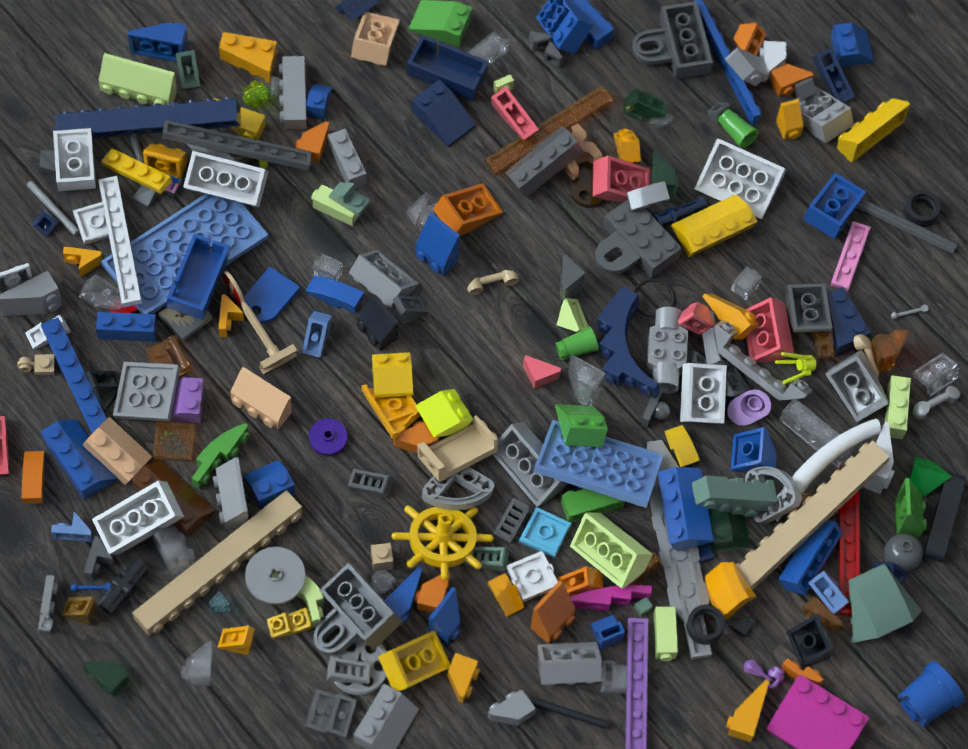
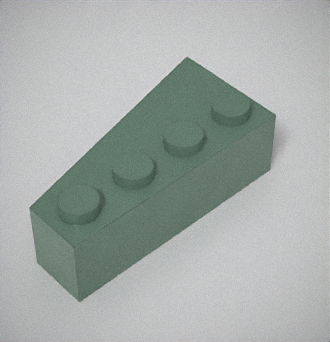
(734, 494)

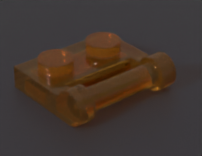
(159, 354)

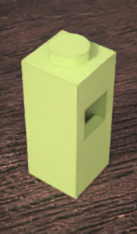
(326, 205)
(665, 633)

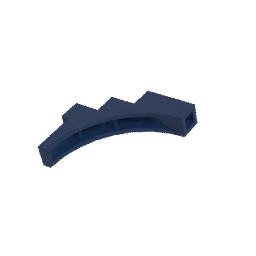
(620, 365)

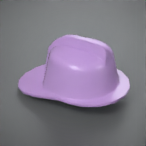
(749, 407)

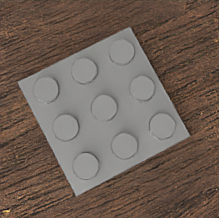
(146, 391)

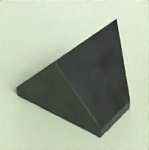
(105, 386)

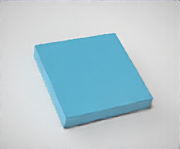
(545, 532)

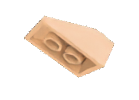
(374, 38)

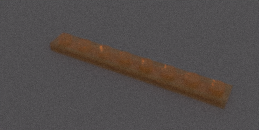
(567, 118)

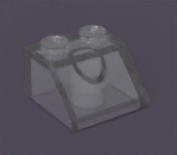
(585, 381)
(173, 550)

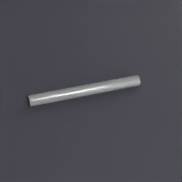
(53, 208)

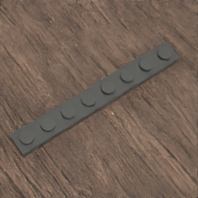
(236, 145)

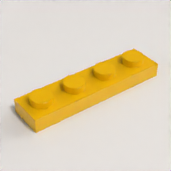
(136, 171)

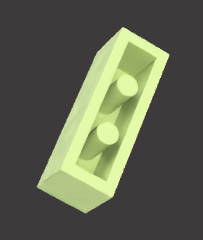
(897, 409)

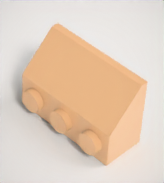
(261, 399)
(117, 450)

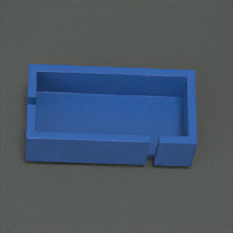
(198, 276)

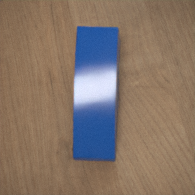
(335, 293)

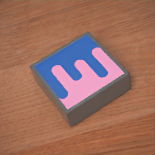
(173, 187)

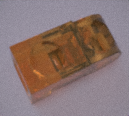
(823, 344)

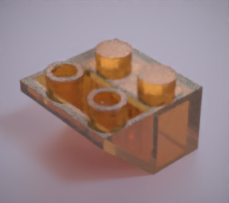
(888, 348)

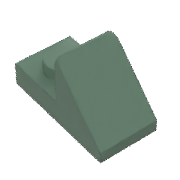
(350, 199)

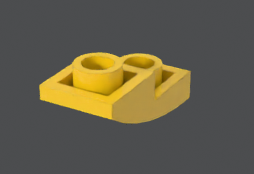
(682, 445)
(290, 624)

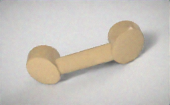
(509, 278)
(861, 342)

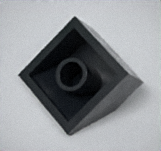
(378, 323)

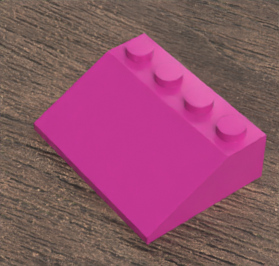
(816, 719)

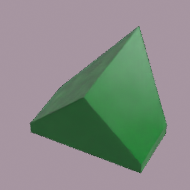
(927, 475)

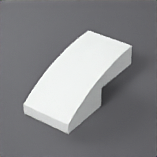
(36, 336)

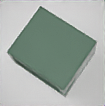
(643, 606)

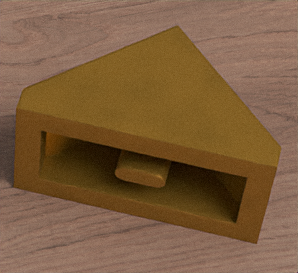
(80, 609)

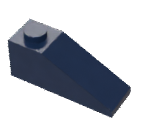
(833, 75)

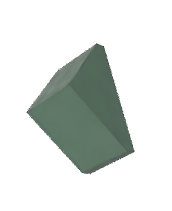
(188, 69)

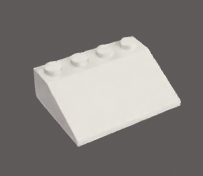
(740, 173)

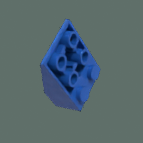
(565, 24)

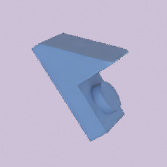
(76, 532)
(829, 592)

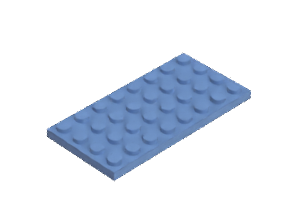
(161, 249)

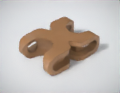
(590, 152)

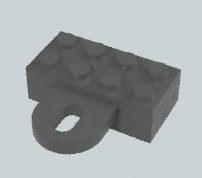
(679, 42)
(639, 241)
(357, 613)

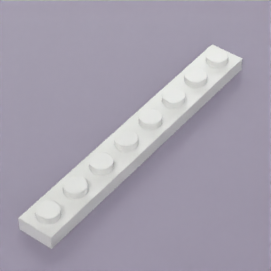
(120, 241)

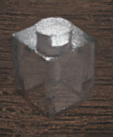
(328, 267)
(746, 283)

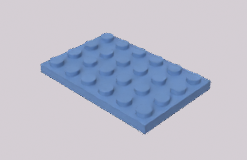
(610, 470)

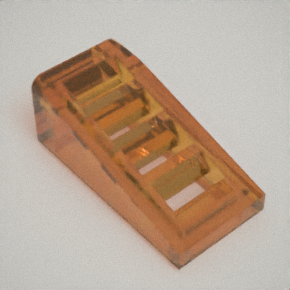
(828, 619)

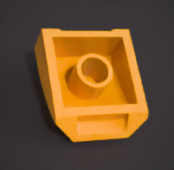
(728, 588)

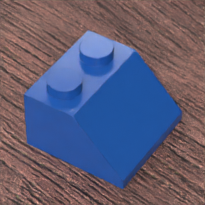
(851, 45)
(269, 483)

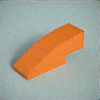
(33, 477)

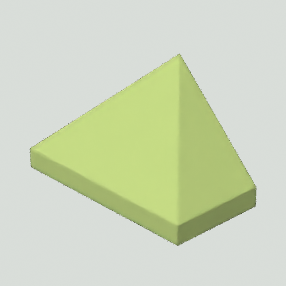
(572, 316)

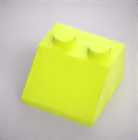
(444, 413)

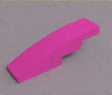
(602, 598)

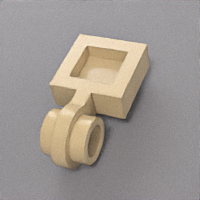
(42, 366)

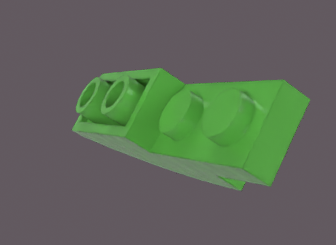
(224, 448)

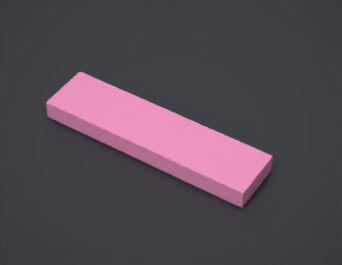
(850, 256)

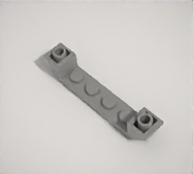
(724, 334)

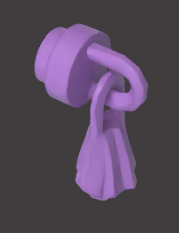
(753, 668)

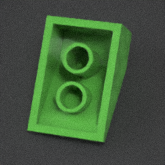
(442, 20)
(581, 425)
(910, 510)

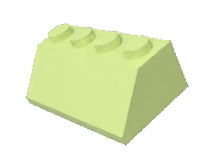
(136, 81)
(610, 549)

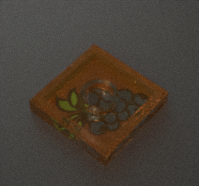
(174, 441)

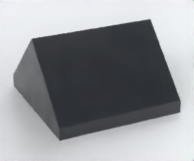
(810, 642)

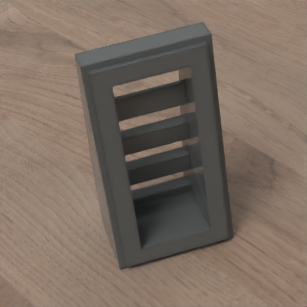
(378, 490)
(521, 507)

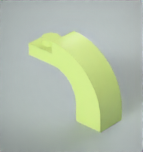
(312, 597)

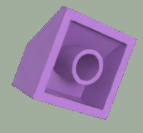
(188, 400)

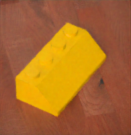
(873, 128)
(714, 225)

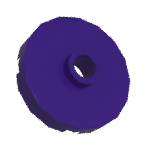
(328, 446)

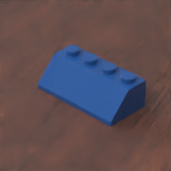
(83, 469)
(686, 522)

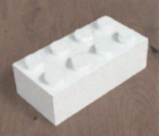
(225, 179)
(137, 517)

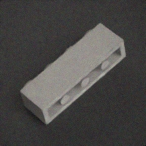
(294, 94)

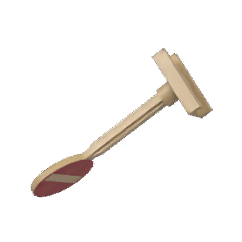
(276, 357)

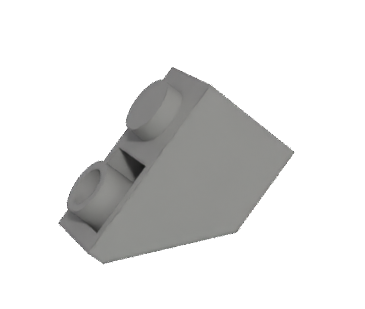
(513, 710)

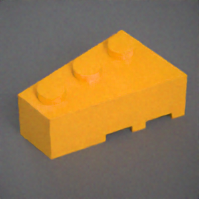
(249, 53)

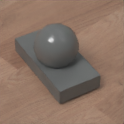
(656, 409)

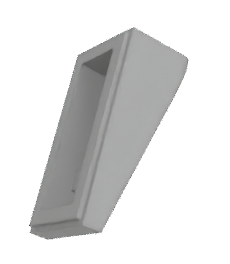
(340, 677)

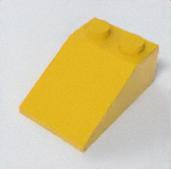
(414, 661)

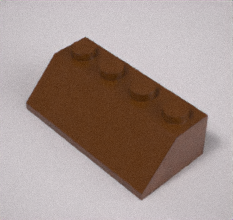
(194, 508)

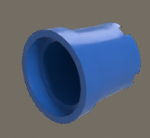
(931, 694)

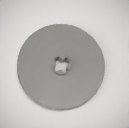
(273, 590)

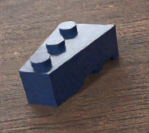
(845, 321)

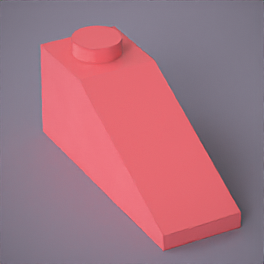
(513, 113)

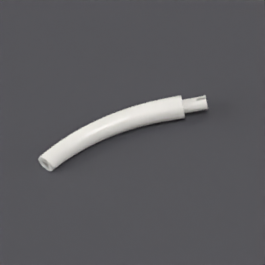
(829, 452)

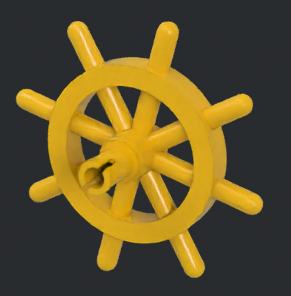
(442, 538)

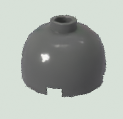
(904, 551)

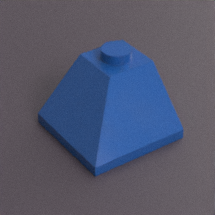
(752, 450)
(446, 618)

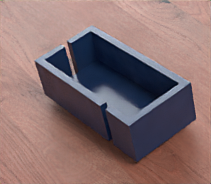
(455, 68)

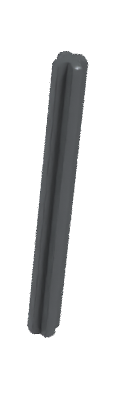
(907, 225)

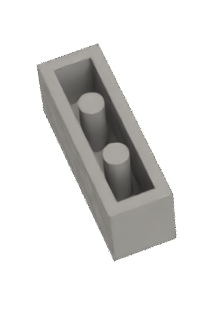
(347, 158)

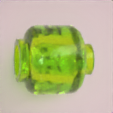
(255, 94)

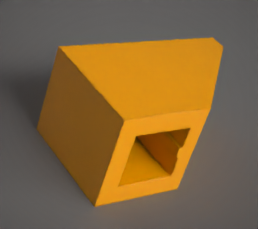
(627, 146)
(461, 674)

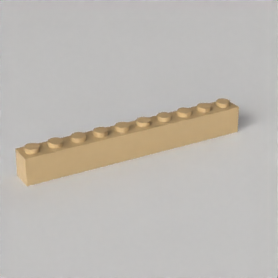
(813, 513)
(217, 563)

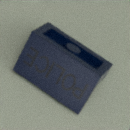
(355, 8)

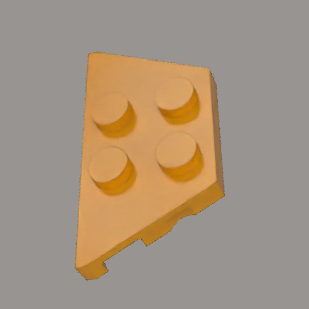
(394, 412)

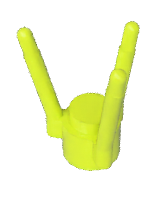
(805, 364)

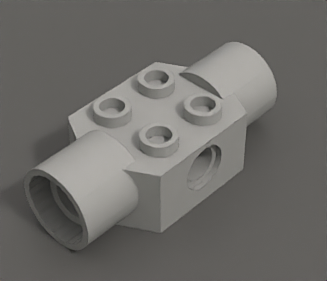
(667, 349)

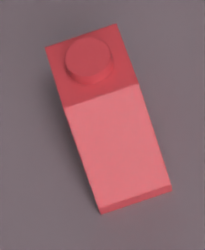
(696, 318)

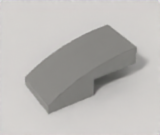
(648, 195)

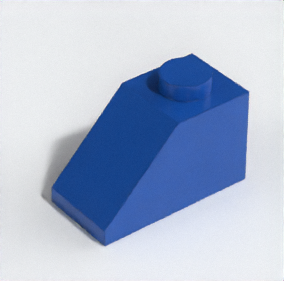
(318, 101)

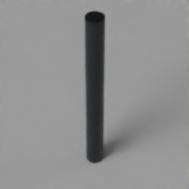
(569, 713)

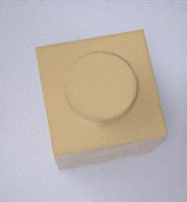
(382, 557)

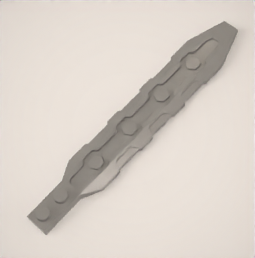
(681, 567)

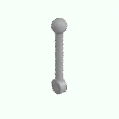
(924, 308)

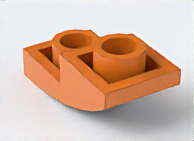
(793, 670)

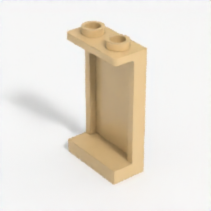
(459, 450)

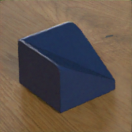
(45, 222)

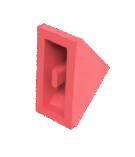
(540, 372)

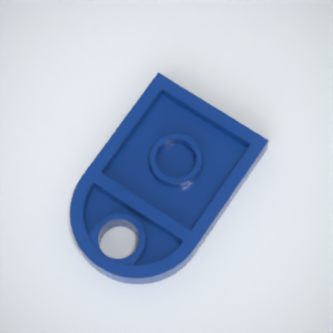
(271, 295)

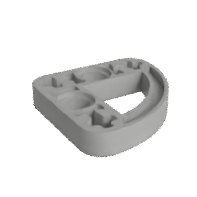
(791, 489)
(478, 498)

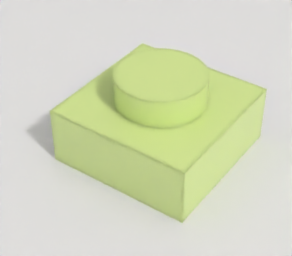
(502, 83)

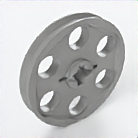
(377, 676)

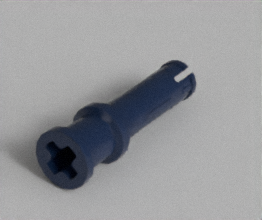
(671, 215)

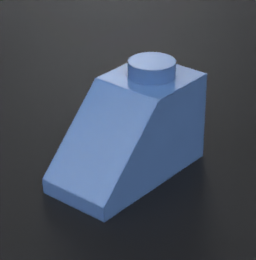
(316, 333)

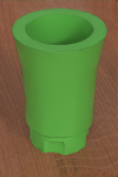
(738, 129)
(577, 344)

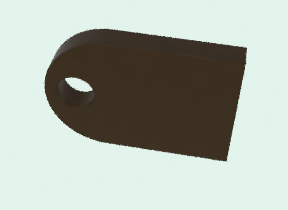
(584, 185)

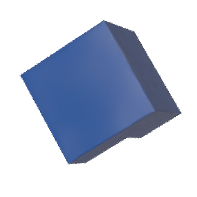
(607, 631)

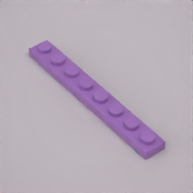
(636, 683)

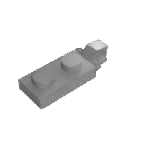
(47, 607)

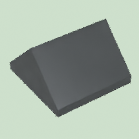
(570, 279)

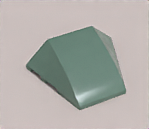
(879, 604)

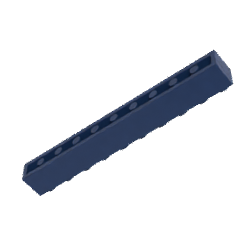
(151, 119)

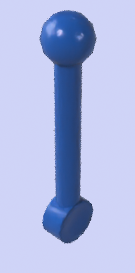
(74, 587)

